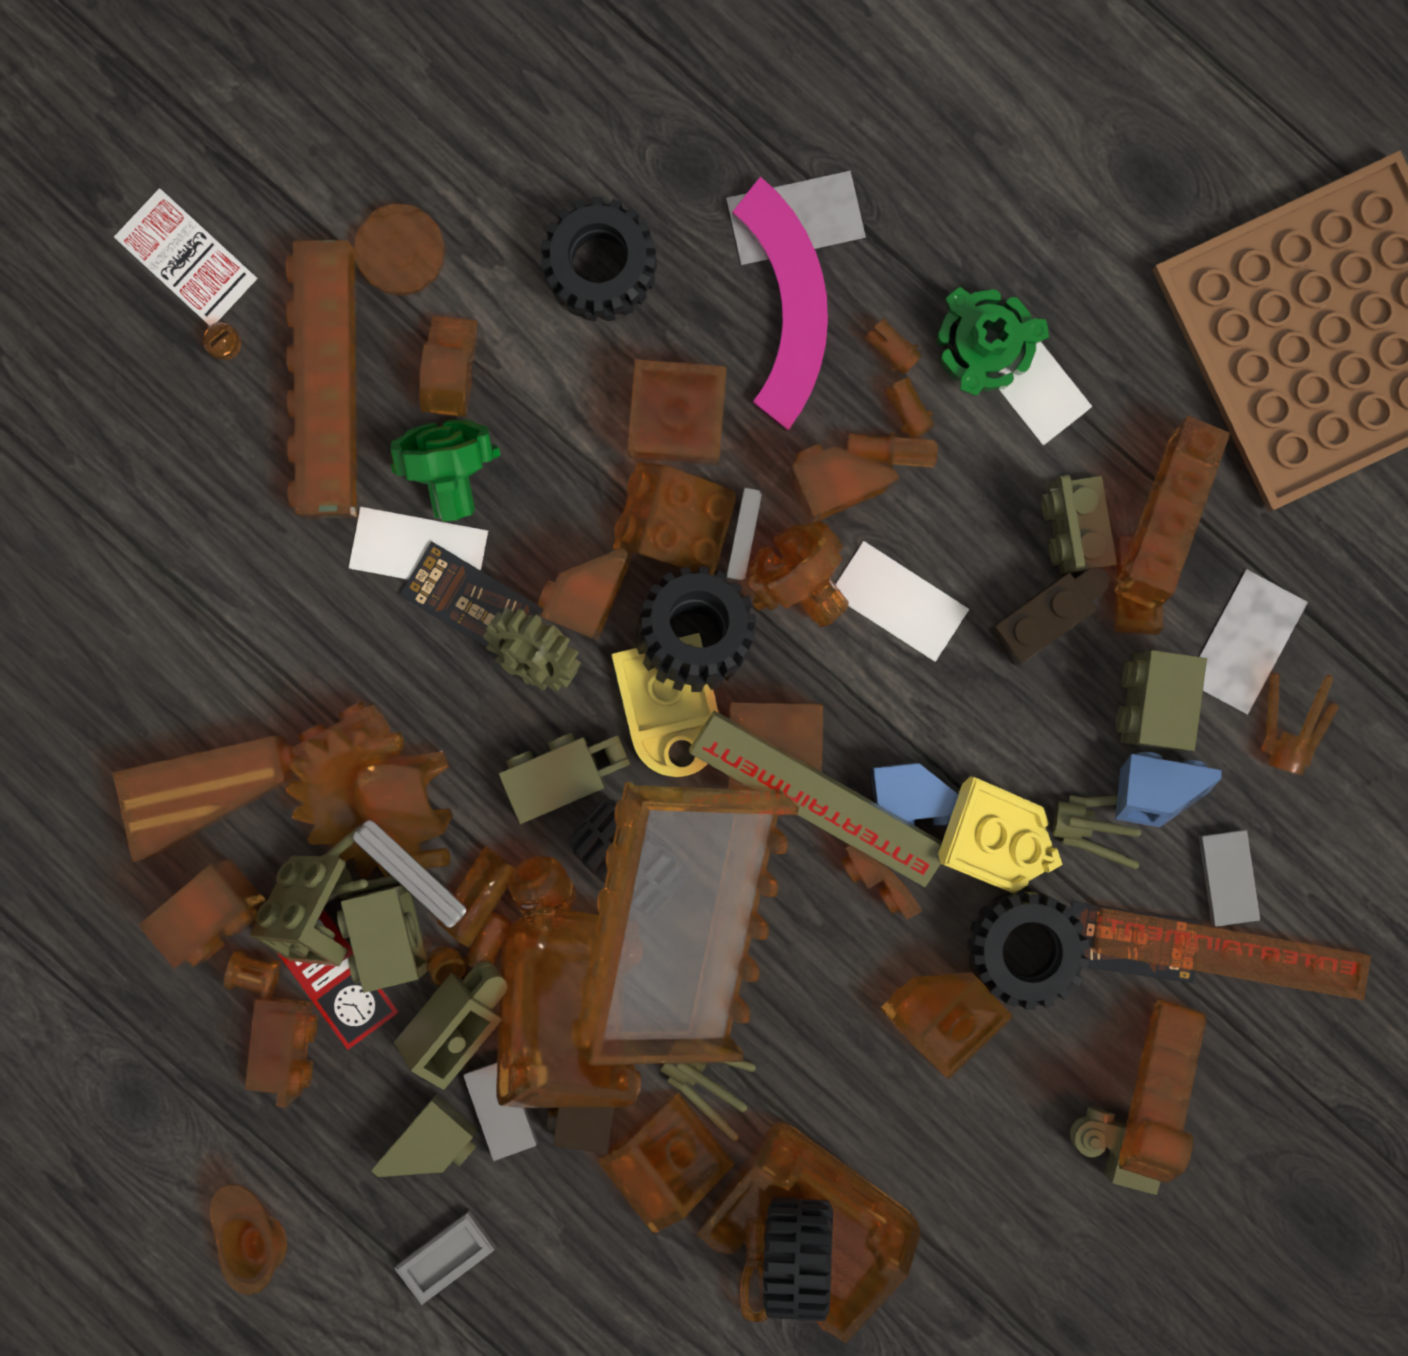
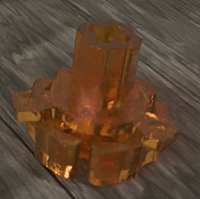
(802, 573)

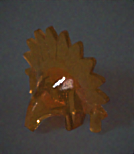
(363, 782)

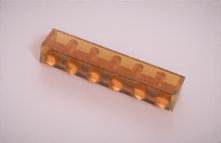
(323, 379)

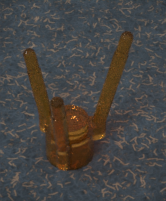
(1292, 751)

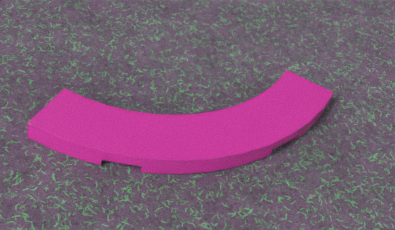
(802, 301)

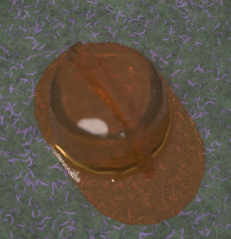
(247, 1239)

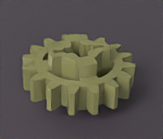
(532, 649)

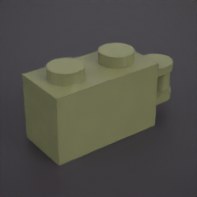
(558, 776)
(453, 1024)

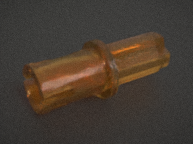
(894, 450)

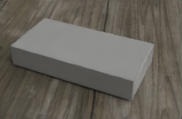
(744, 535)
(1229, 878)
(504, 1127)
(445, 1257)

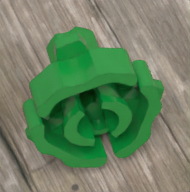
(1014, 329)
(444, 461)

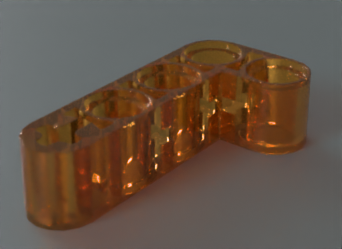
(1160, 1100)

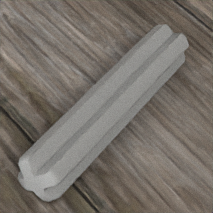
(409, 873)

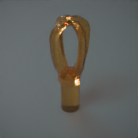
(754, 1259)

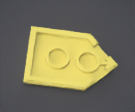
(997, 837)

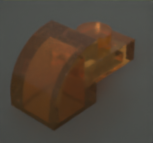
(448, 366)

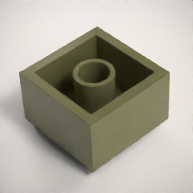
(1162, 700)
(383, 938)

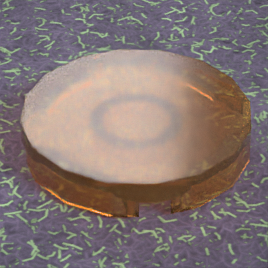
(400, 249)

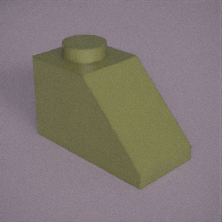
(429, 1142)

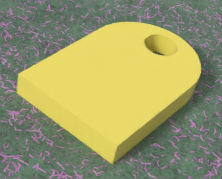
(659, 713)

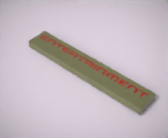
(819, 798)

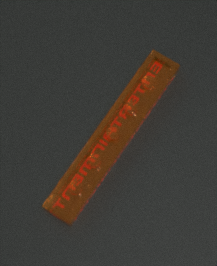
(1232, 953)

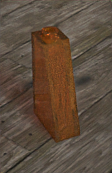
(189, 793)

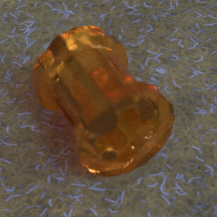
(252, 974)

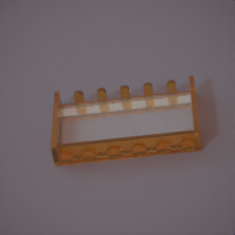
(678, 924)

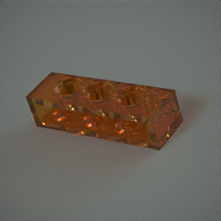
(1172, 513)

